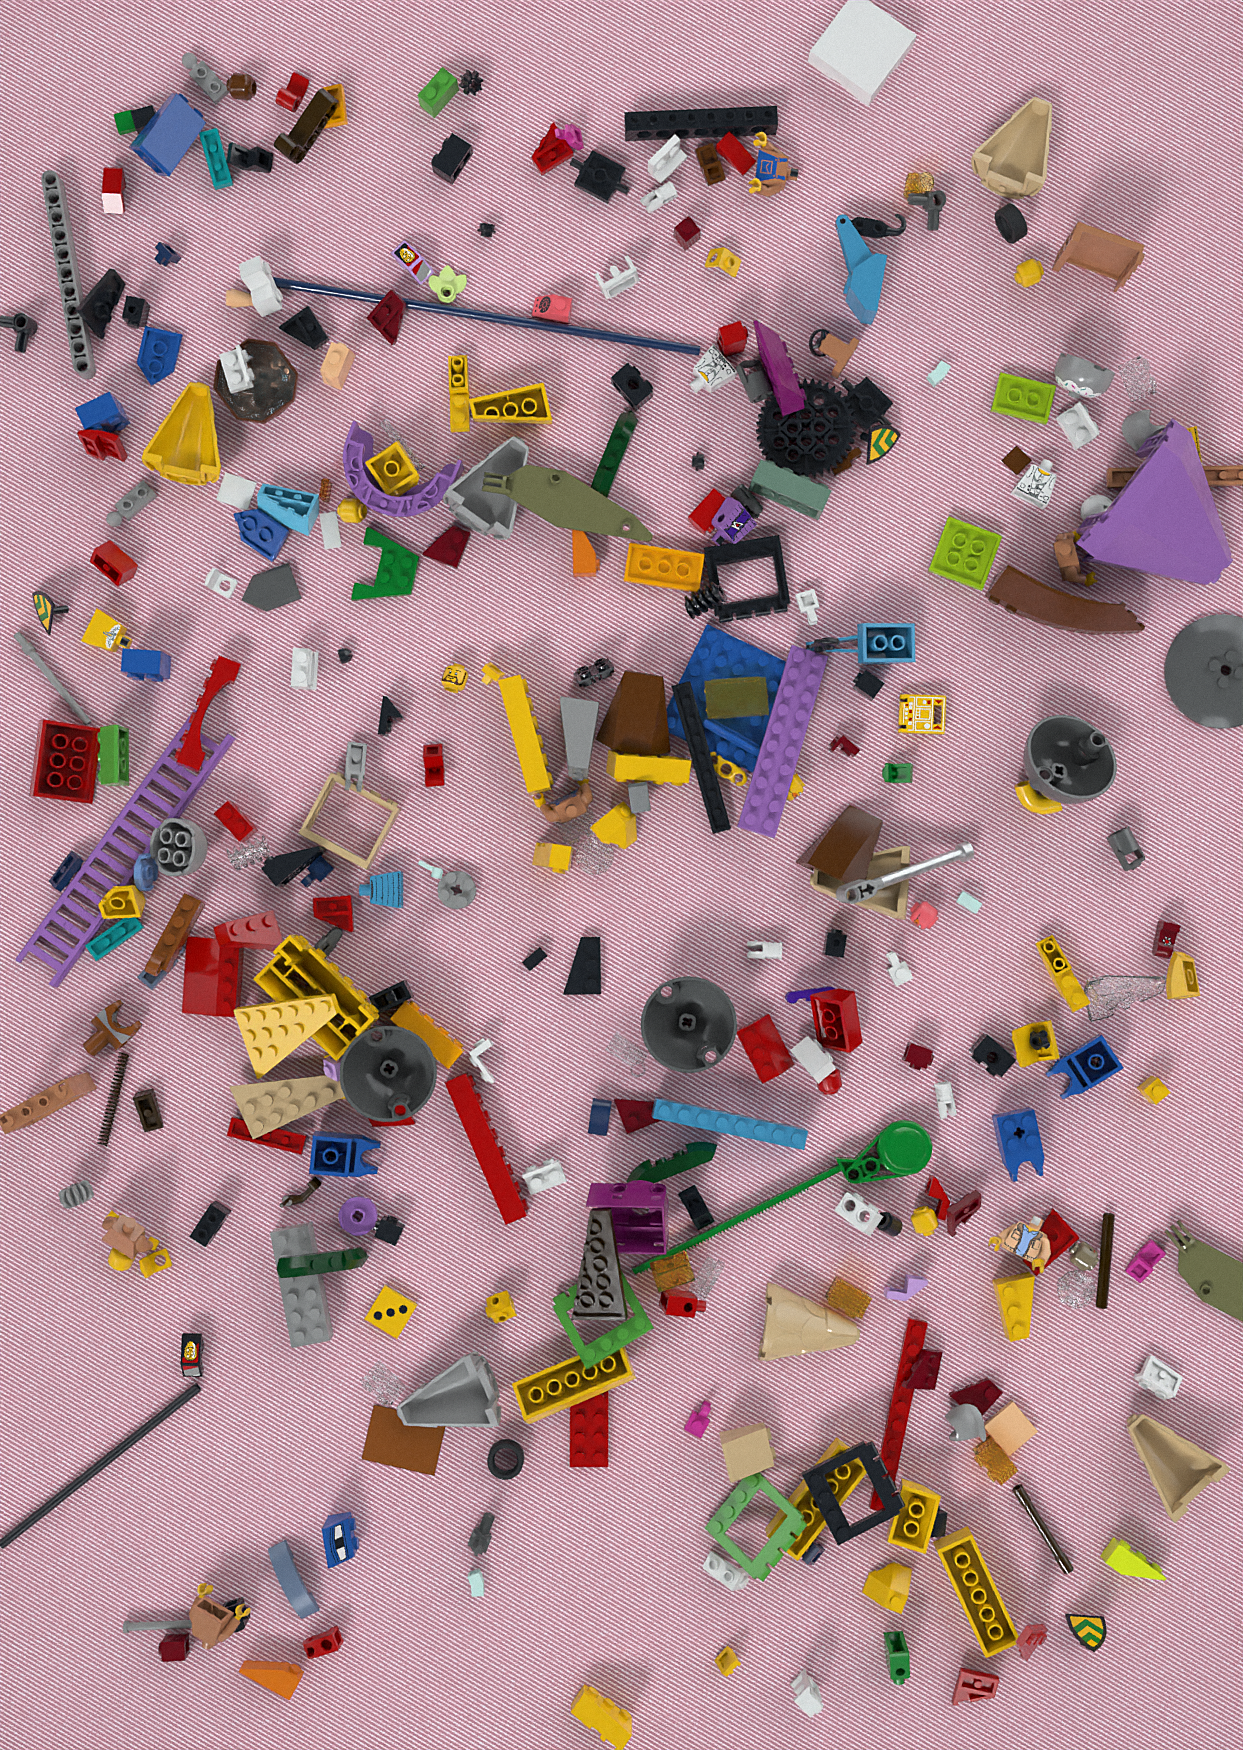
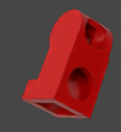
(323, 1643)

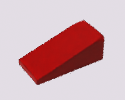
(735, 153)

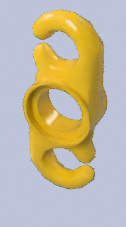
(735, 770)

